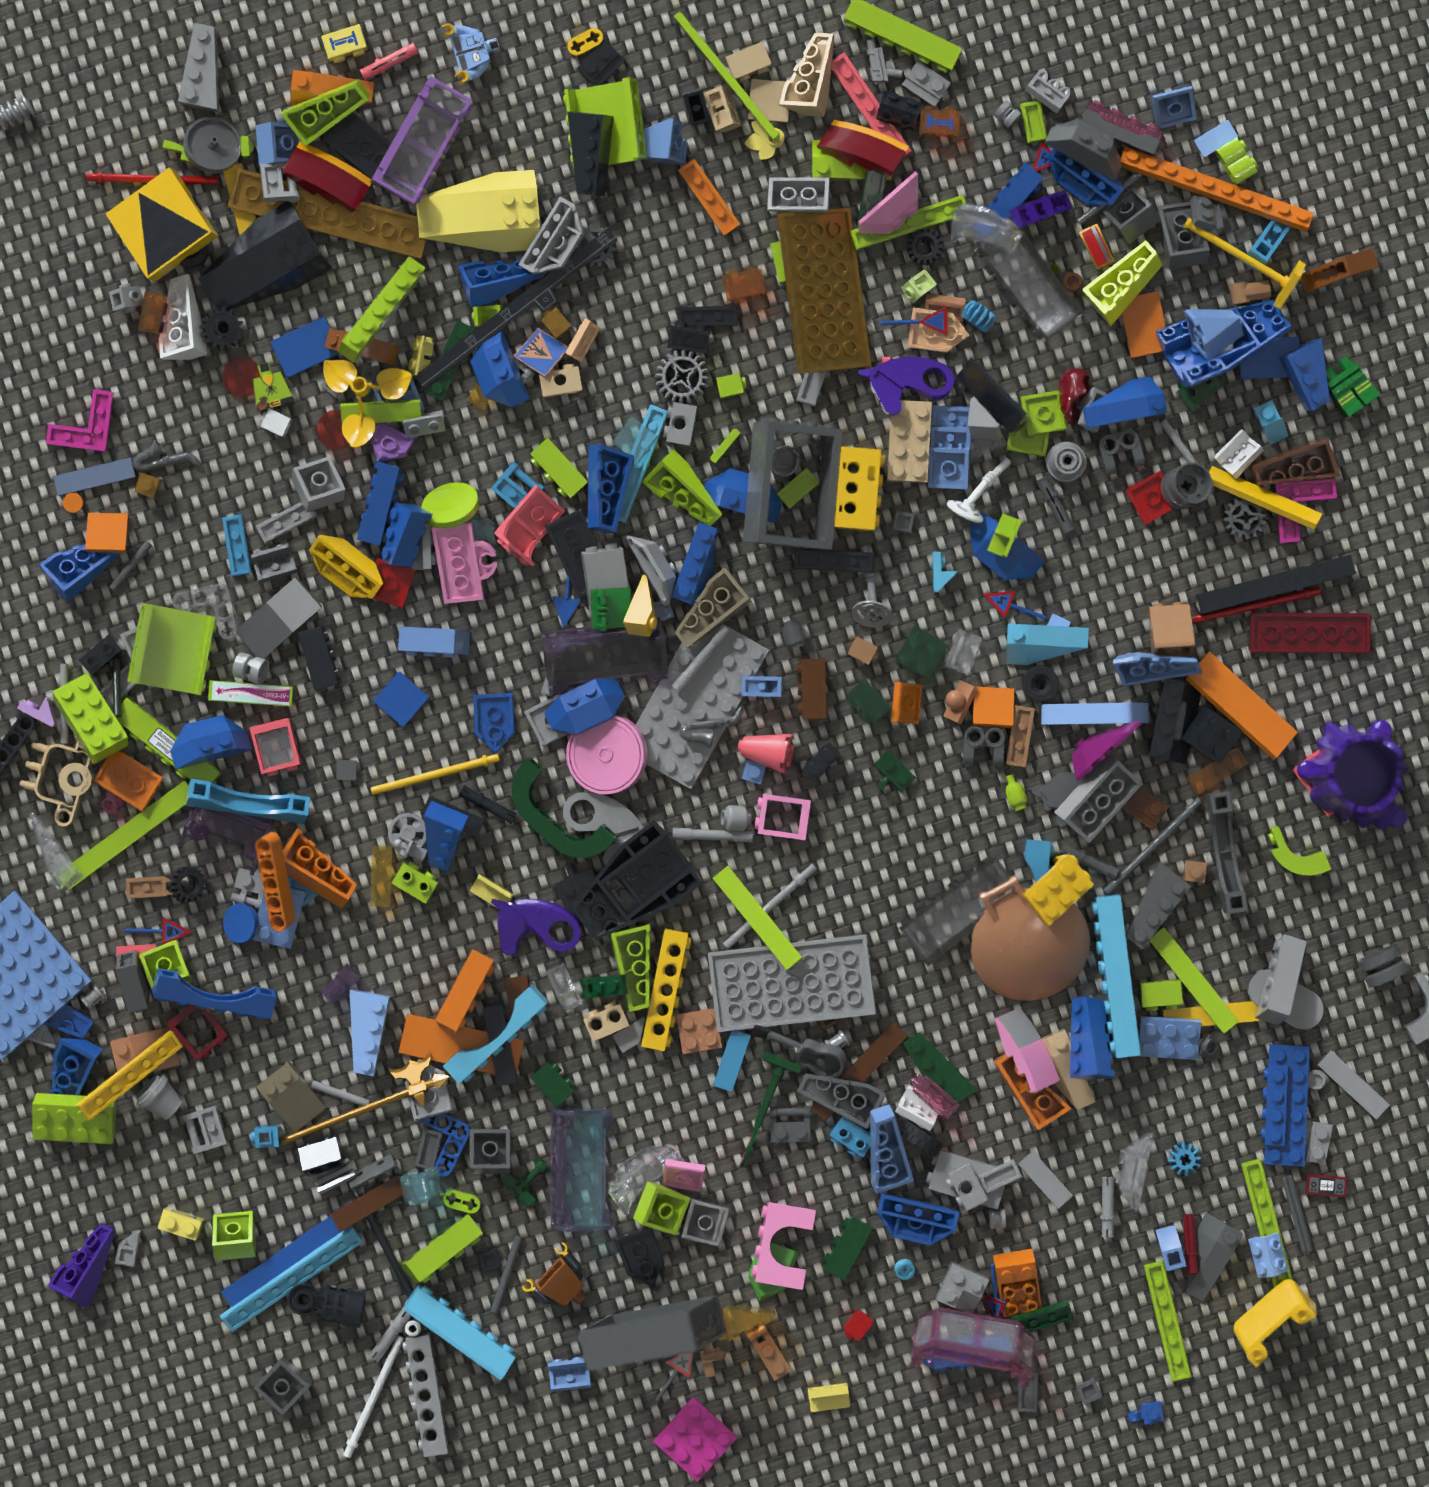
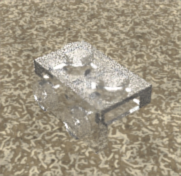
(963, 651)

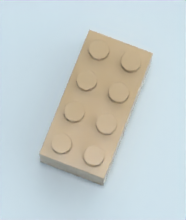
(909, 443)

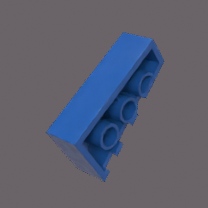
(607, 486)

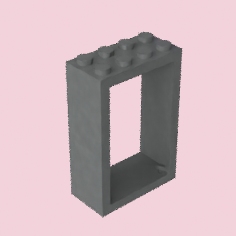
(760, 481)
(652, 1333)

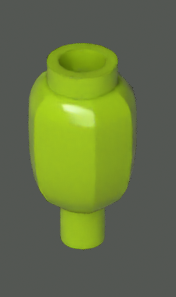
(1015, 794)

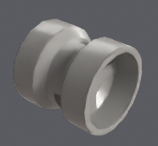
(1003, 110)

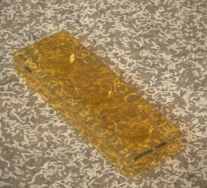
(381, 875)

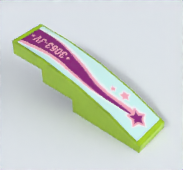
(250, 693)

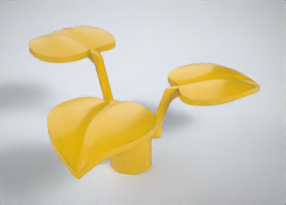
(342, 374)

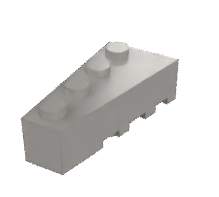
(1281, 980)

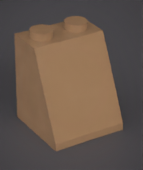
(1171, 629)

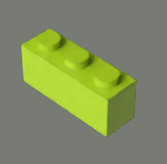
(558, 469)

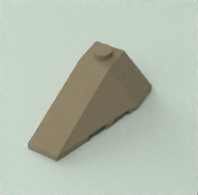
(716, 604)

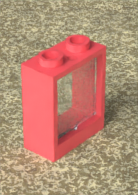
(276, 748)

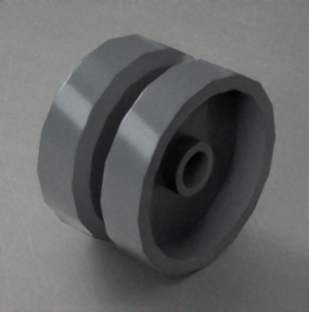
(1383, 967)

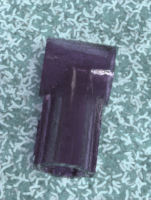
(343, 980)

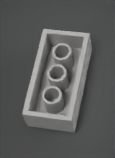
(1098, 798)

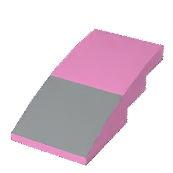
(1027, 1048)

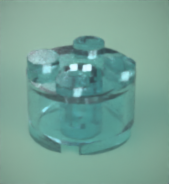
(421, 1186)

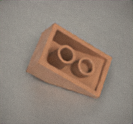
(129, 1047)

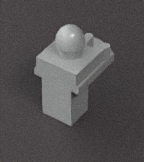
(409, 848)

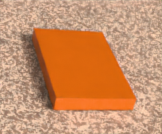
(1141, 322)
(128, 780)

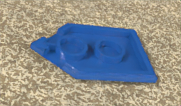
(494, 719)

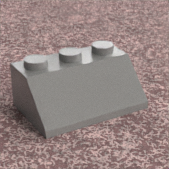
(799, 195)

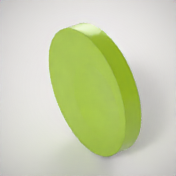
(451, 505)

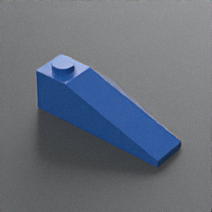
(73, 1065)

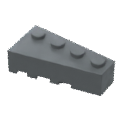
(1157, 902)

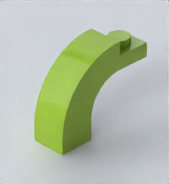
(1306, 865)

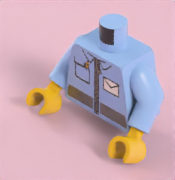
(470, 51)

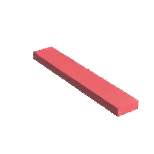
(862, 97)

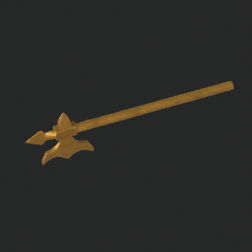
(411, 1071)

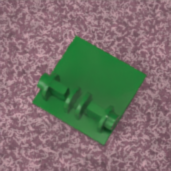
(609, 607)

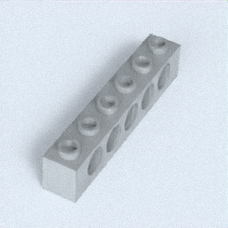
(428, 1446)

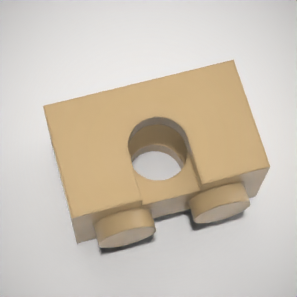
(572, 385)

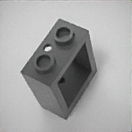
(132, 981)

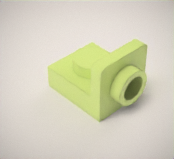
(918, 286)

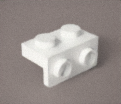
(1238, 454)
(916, 1110)

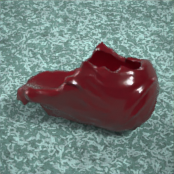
(1072, 388)

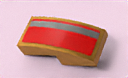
(1097, 247)

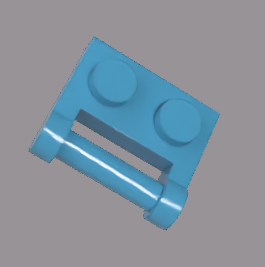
(510, 490)

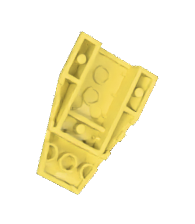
(483, 213)

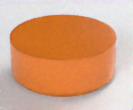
(73, 502)

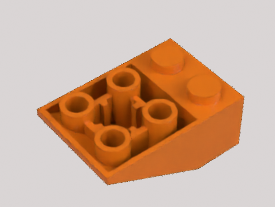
(1017, 1282)

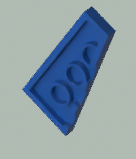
(71, 1021)

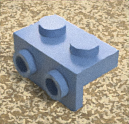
(568, 1374)

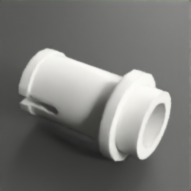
(409, 1331)

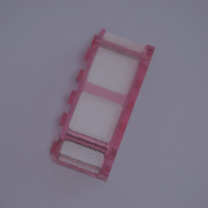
(974, 1341)

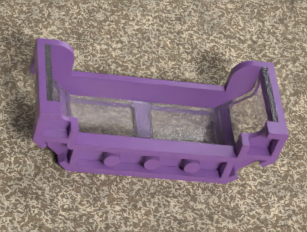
(422, 141)

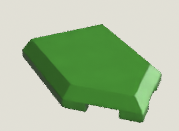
(782, 1255)

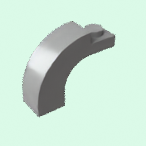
(1419, 1028)

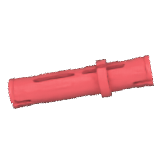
(367, 72)

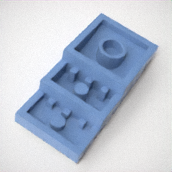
(949, 448)

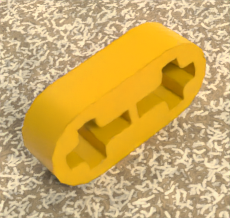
(587, 46)

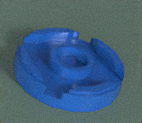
(240, 923)

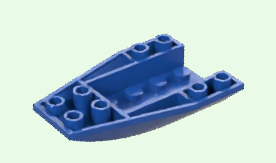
(1261, 327)

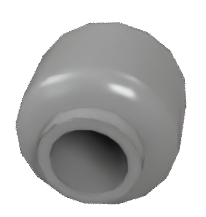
(735, 818)

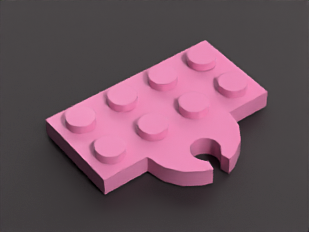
(461, 563)

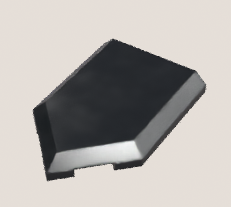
(640, 1254)

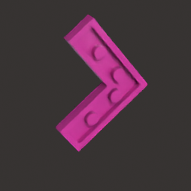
(98, 429)
(1298, 492)

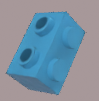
(851, 1135)

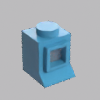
(266, 1136)

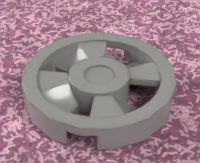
(407, 831)

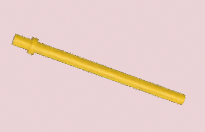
(484, 761)

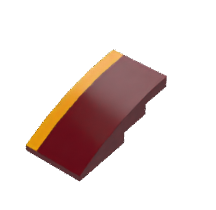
(862, 146)
(327, 176)

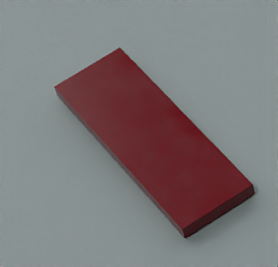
(1310, 632)

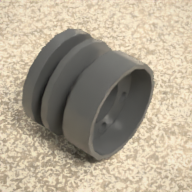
(1196, 484)

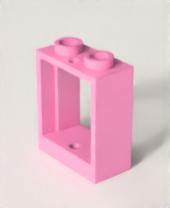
(762, 804)

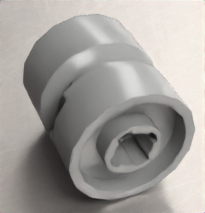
(250, 668)

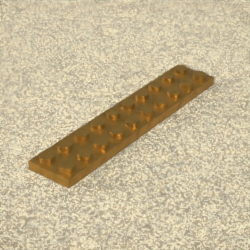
(366, 225)

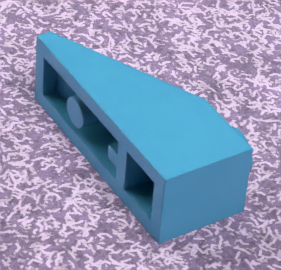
(1267, 242)

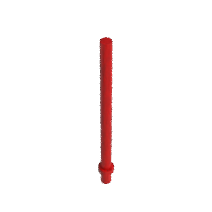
(100, 177)
(1306, 593)

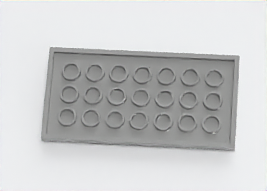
(709, 695)
(825, 985)

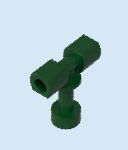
(521, 1186)

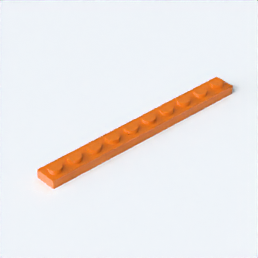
(1216, 189)

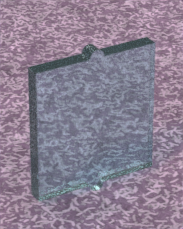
(635, 439)

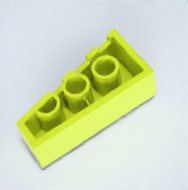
(1123, 282)

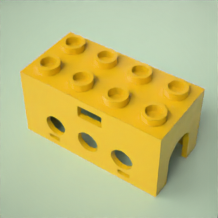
(867, 483)

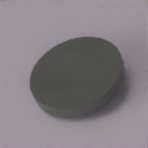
(212, 144)

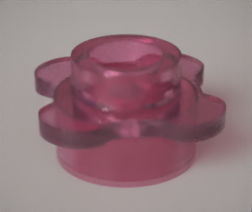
(107, 807)

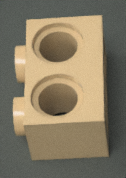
(722, 109)
(608, 1025)

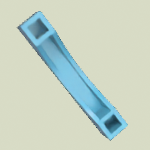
(466, 1061)

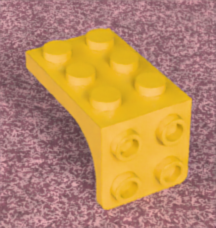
(1058, 889)

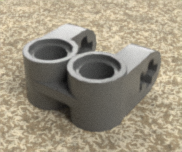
(1119, 446)
(998, 747)

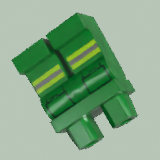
(1350, 380)

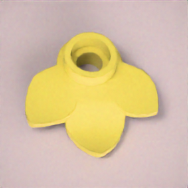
(762, 142)

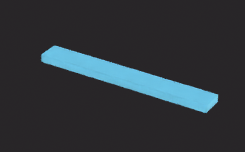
(296, 1274)

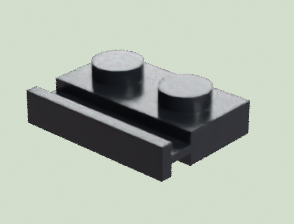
(601, 64)

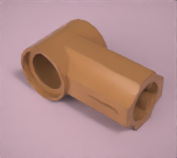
(1246, 292)

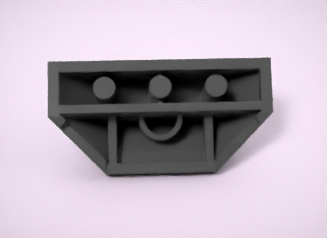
(1086, 146)

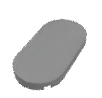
(1306, 1006)

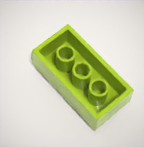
(90, 718)
(59, 1119)

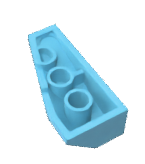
(1039, 642)

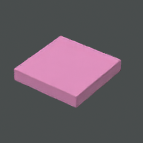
(683, 1175)

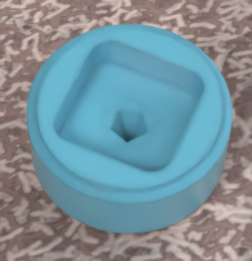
(904, 1269)

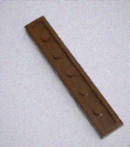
(868, 1062)

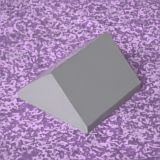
(981, 423)

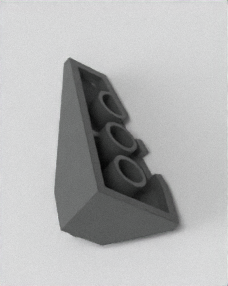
(844, 1097)

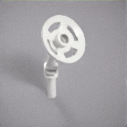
(967, 507)

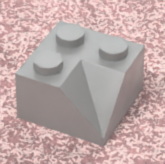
(318, 484)
(962, 1288)

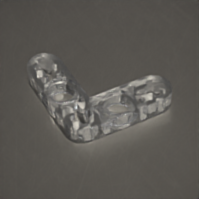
(212, 599)

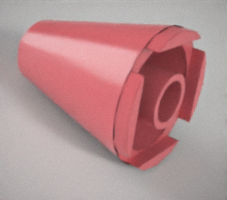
(769, 750)

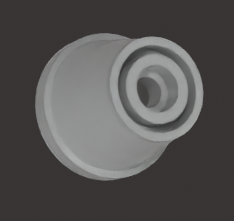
(1062, 471)
(159, 1097)

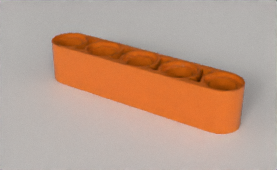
(275, 881)

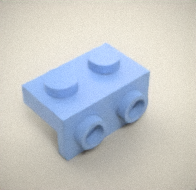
(1268, 1255)

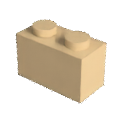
(748, 62)

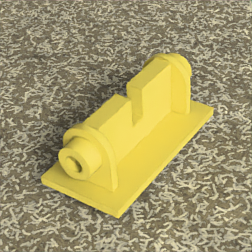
(420, 347)

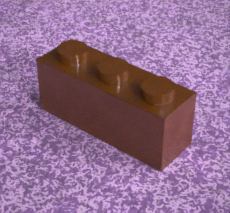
(812, 689)

